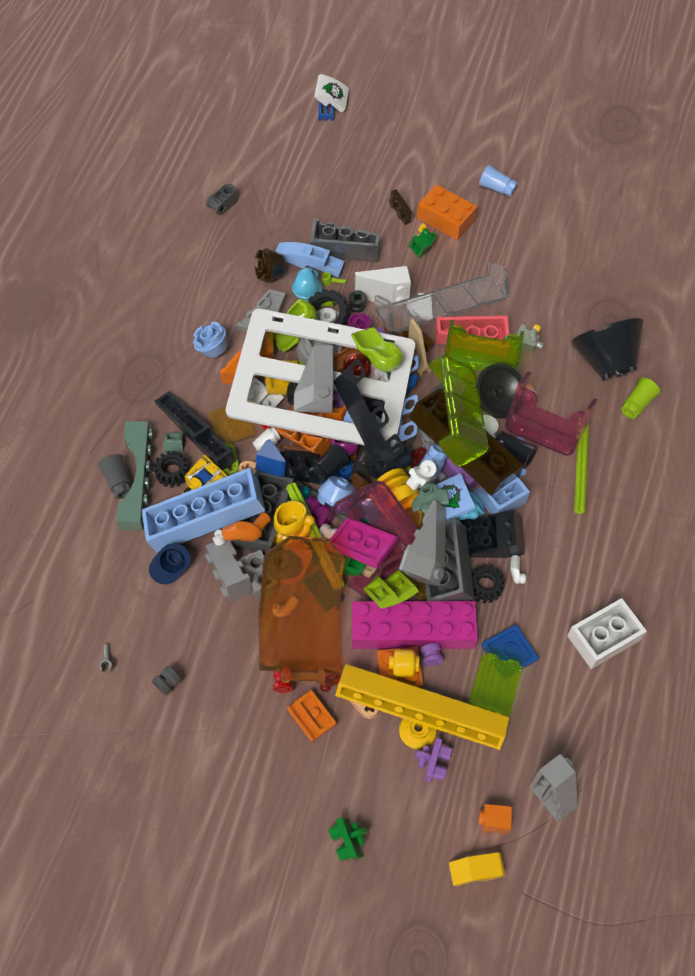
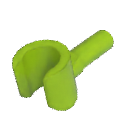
(327, 280)

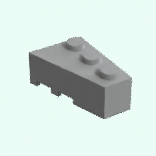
(228, 570)

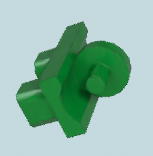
(344, 830)

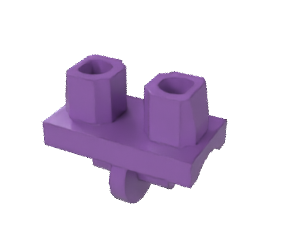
(439, 751)

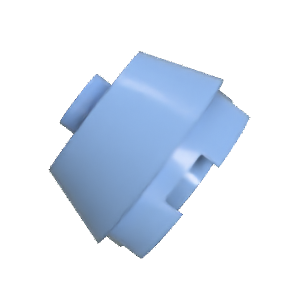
(211, 340)
(333, 490)

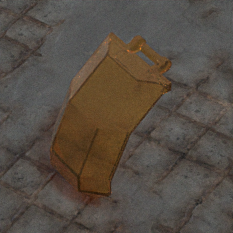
(301, 609)

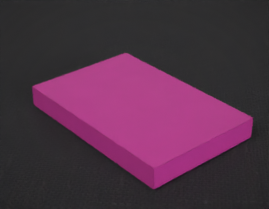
(363, 542)

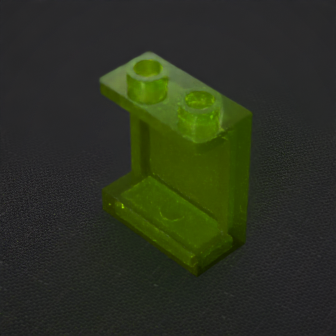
(495, 684)

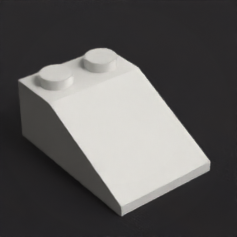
(389, 283)

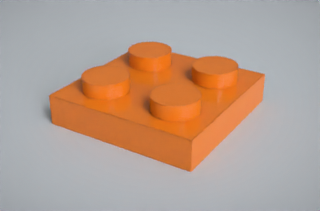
(383, 666)

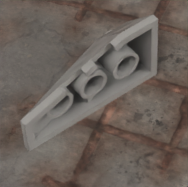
(315, 386)
(426, 555)

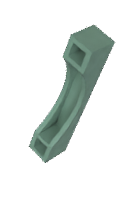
(129, 511)

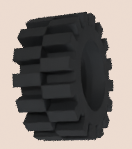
(171, 459)
(494, 576)

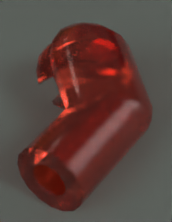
(417, 456)
(330, 680)

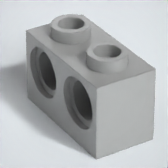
(254, 573)

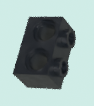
(298, 464)

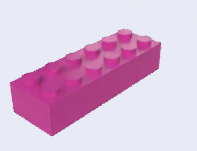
(414, 624)

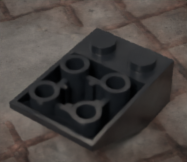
(495, 535)

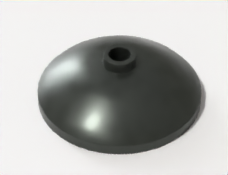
(504, 382)

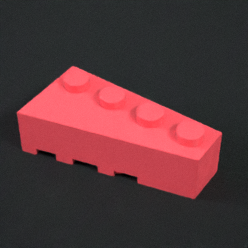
(485, 326)

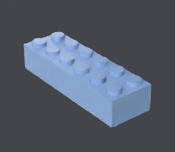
(203, 510)

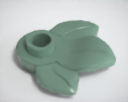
(425, 498)

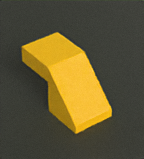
(477, 868)

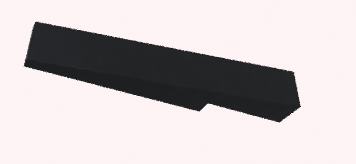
(196, 430)

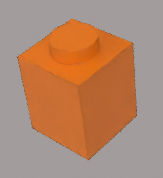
(495, 819)

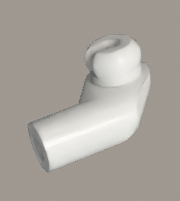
(515, 570)

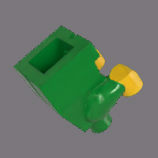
(422, 243)

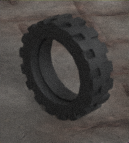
(325, 296)

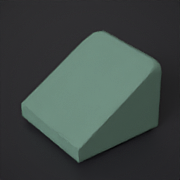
(173, 442)

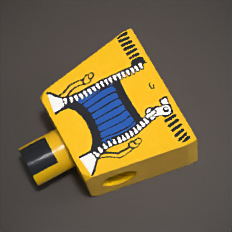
(202, 474)

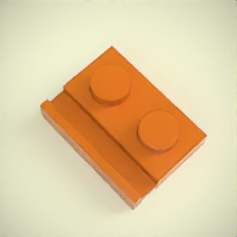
(311, 716)

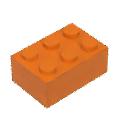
(446, 212)

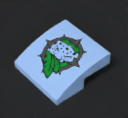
(459, 497)

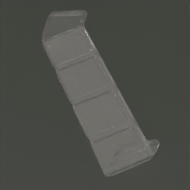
(445, 301)

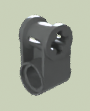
(222, 199)

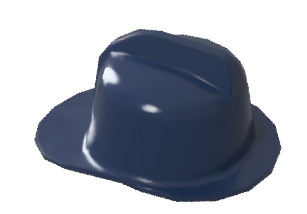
(169, 563)

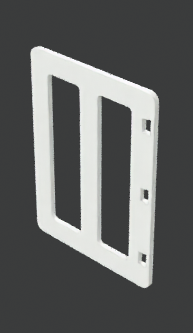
(253, 364)

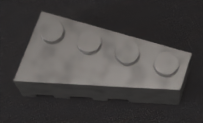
(345, 242)

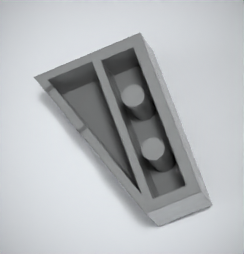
(557, 787)

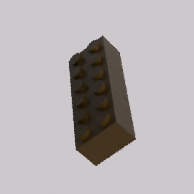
(492, 469)

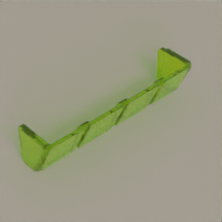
(465, 416)

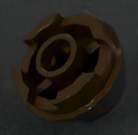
(269, 265)

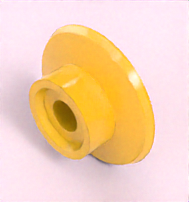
(416, 739)

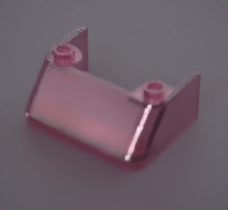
(545, 427)
(383, 512)

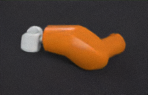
(242, 530)

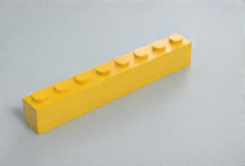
(422, 706)

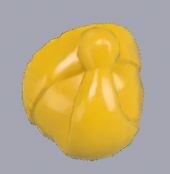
(292, 519)

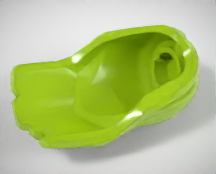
(299, 308)
(382, 354)

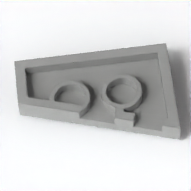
(271, 300)

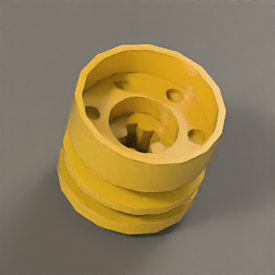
(396, 481)

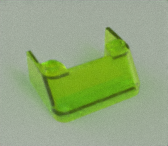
(482, 351)

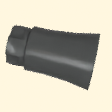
(115, 475)

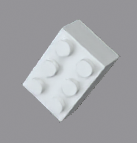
(606, 633)

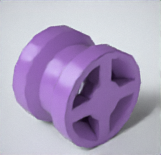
(431, 654)

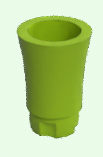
(640, 398)

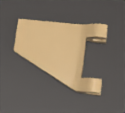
(416, 335)

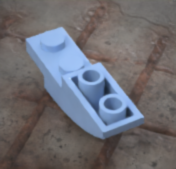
(311, 255)

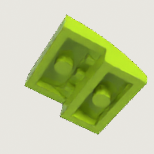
(392, 590)

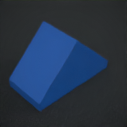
(270, 460)

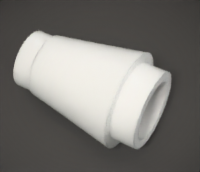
(267, 434)

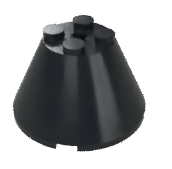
(612, 349)

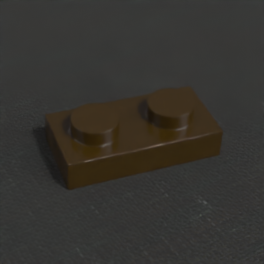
(400, 206)

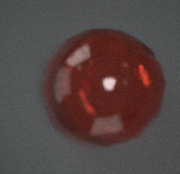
(357, 369)

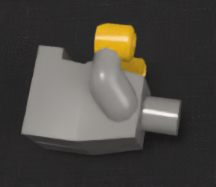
(530, 338)

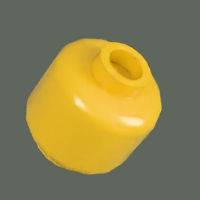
(404, 663)

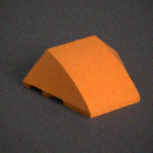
(312, 442)

